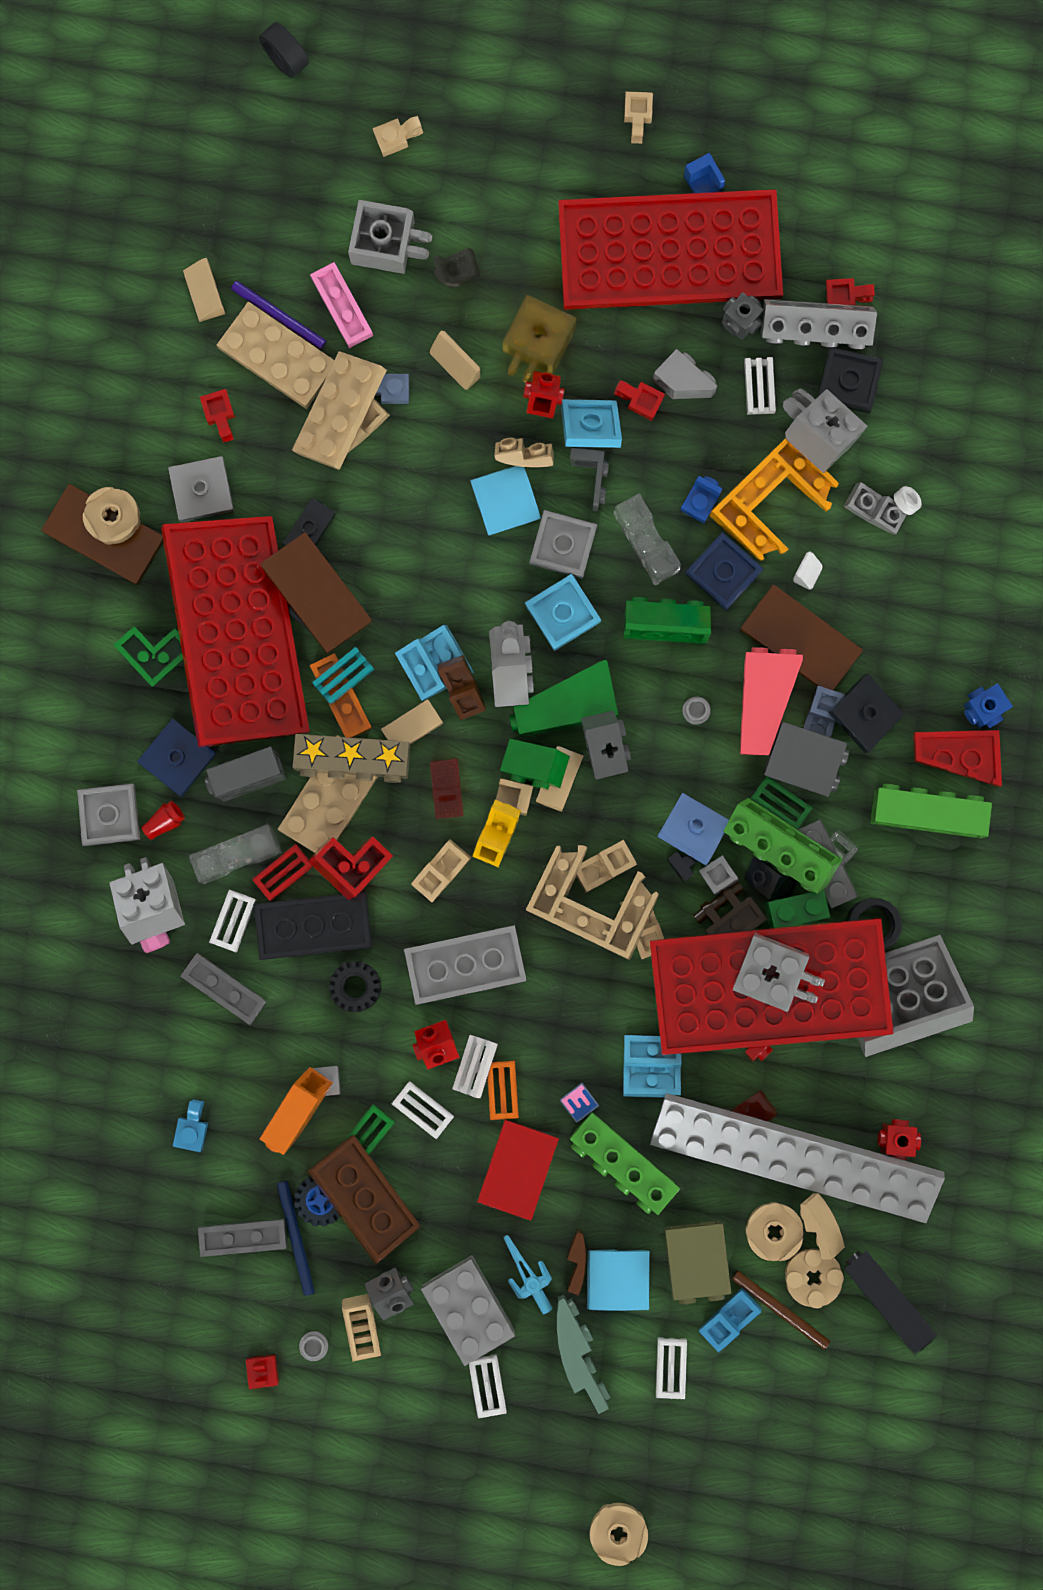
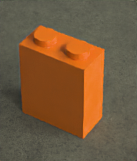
(296, 1111)

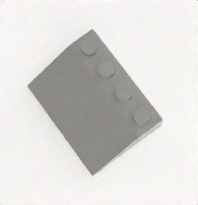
(923, 995)

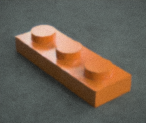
(347, 708)

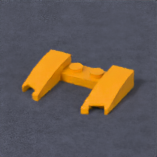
(735, 509)

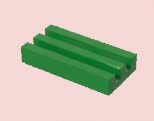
(761, 790)
(381, 1116)

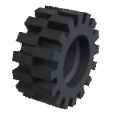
(338, 981)

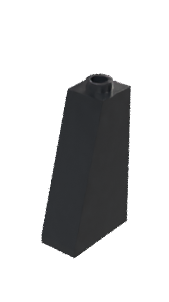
(890, 1302)

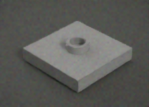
(201, 489)
(563, 544)
(108, 814)

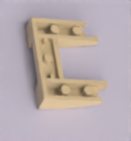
(614, 935)

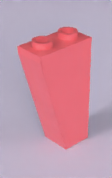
(765, 696)

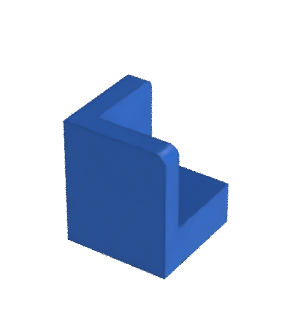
(704, 175)

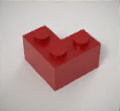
(349, 871)

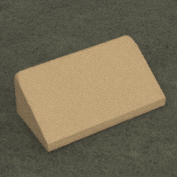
(203, 290)
(455, 360)

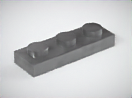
(840, 886)
(223, 988)
(242, 1237)

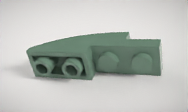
(573, 1344)

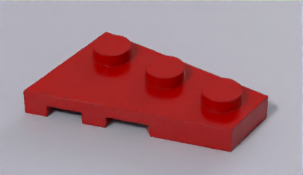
(962, 753)

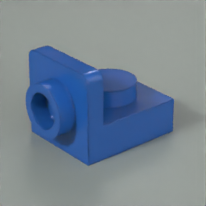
(702, 498)

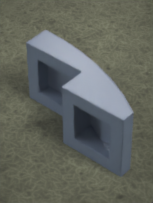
(818, 718)

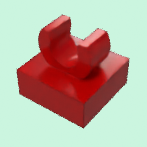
(262, 1371)

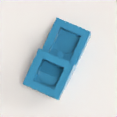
(730, 1319)

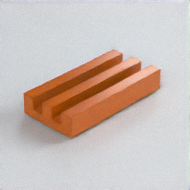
(503, 1115)

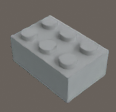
(468, 1310)

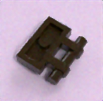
(742, 917)

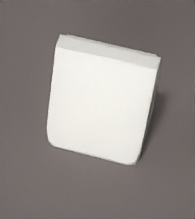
(808, 571)

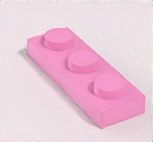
(341, 305)

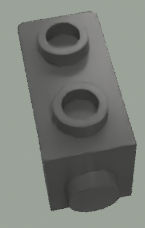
(591, 458)

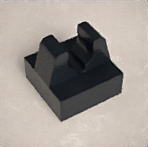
(682, 865)

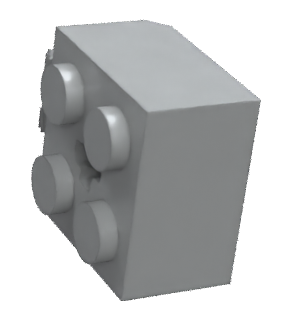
(391, 252)
(821, 427)
(510, 665)
(146, 902)
(781, 988)

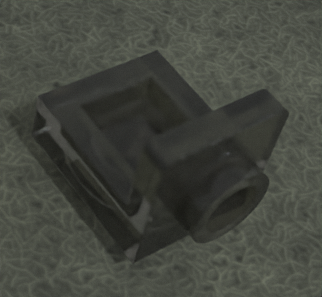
(456, 268)

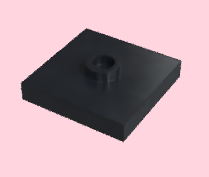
(851, 378)
(866, 713)

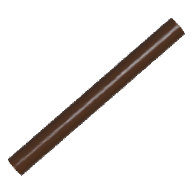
(780, 1310)

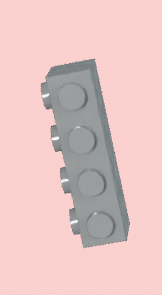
(818, 323)

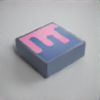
(579, 1102)

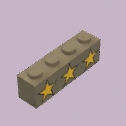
(351, 757)

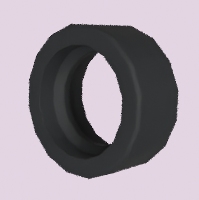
(283, 49)
(888, 909)

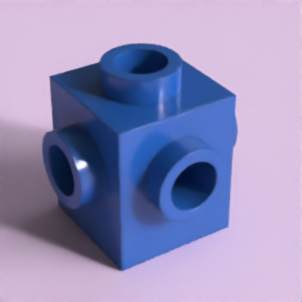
(995, 703)

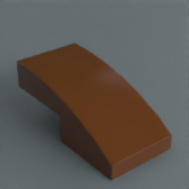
(462, 687)
(578, 1255)

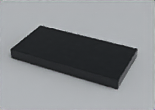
(312, 926)

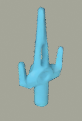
(533, 1284)

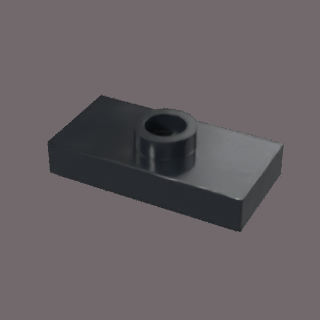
(313, 521)

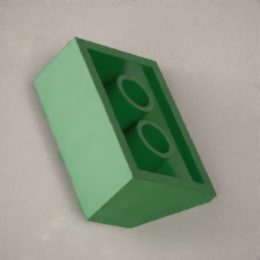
(667, 621)

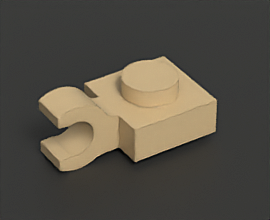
(638, 111)
(393, 136)

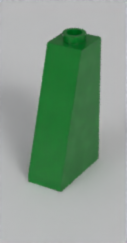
(567, 702)

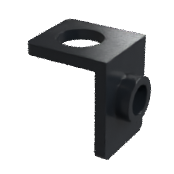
(768, 880)

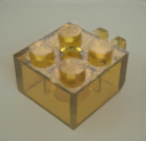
(540, 353)

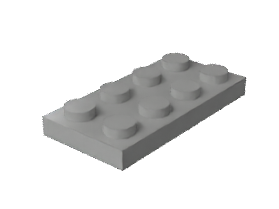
(465, 965)

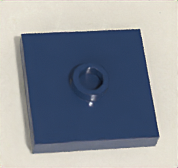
(724, 571)
(176, 758)

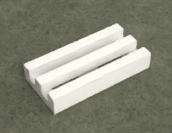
(758, 363)
(243, 924)
(471, 1065)
(442, 1124)
(671, 1342)
(483, 1360)

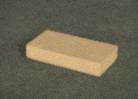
(413, 724)

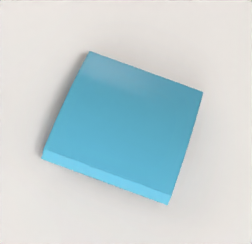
(505, 499)
(422, 658)
(647, 1070)
(618, 1280)

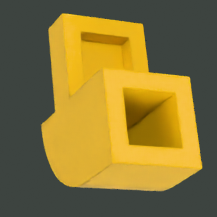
(497, 833)

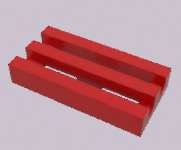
(264, 887)

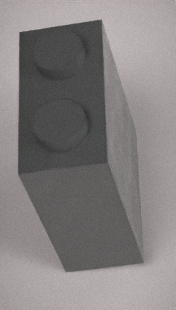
(806, 759)
(245, 774)

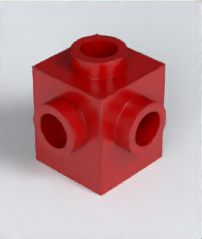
(543, 394)
(435, 1045)
(891, 1132)

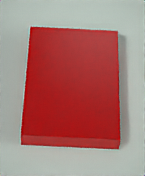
(518, 1170)

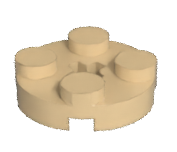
(126, 521)
(791, 1232)
(815, 1294)
(629, 1547)

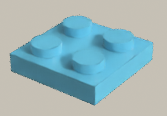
(591, 423)
(562, 612)

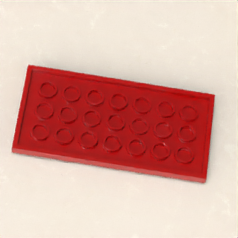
(670, 249)
(234, 631)
(705, 1014)

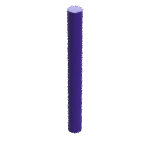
(278, 315)

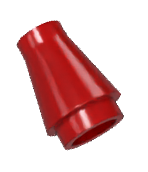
(165, 819)

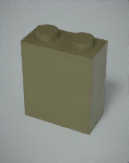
(697, 1261)

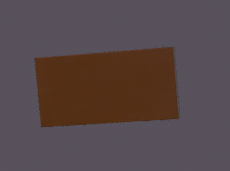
(126, 559)
(316, 593)
(786, 624)
(364, 1198)

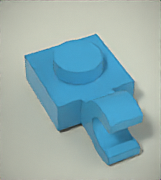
(191, 1131)

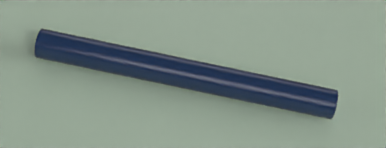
(295, 1238)

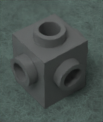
(742, 324)
(390, 1293)

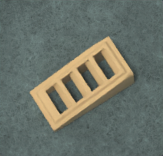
(356, 1304)

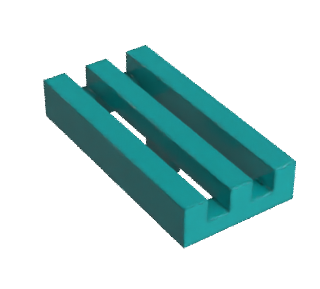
(335, 668)

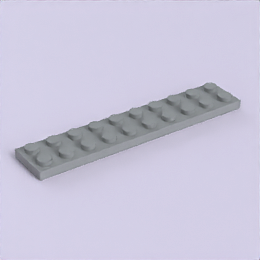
(797, 1158)

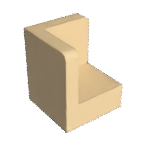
(515, 794)

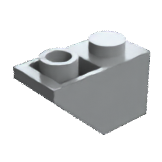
(682, 379)

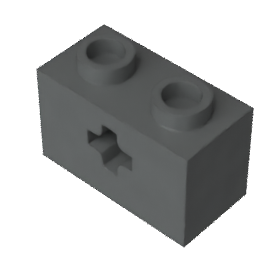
(598, 732)

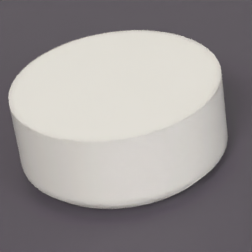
(907, 500)

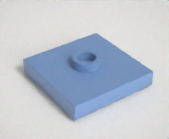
(693, 829)

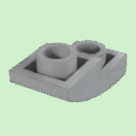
(875, 508)

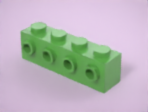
(931, 812)
(782, 846)
(624, 1163)

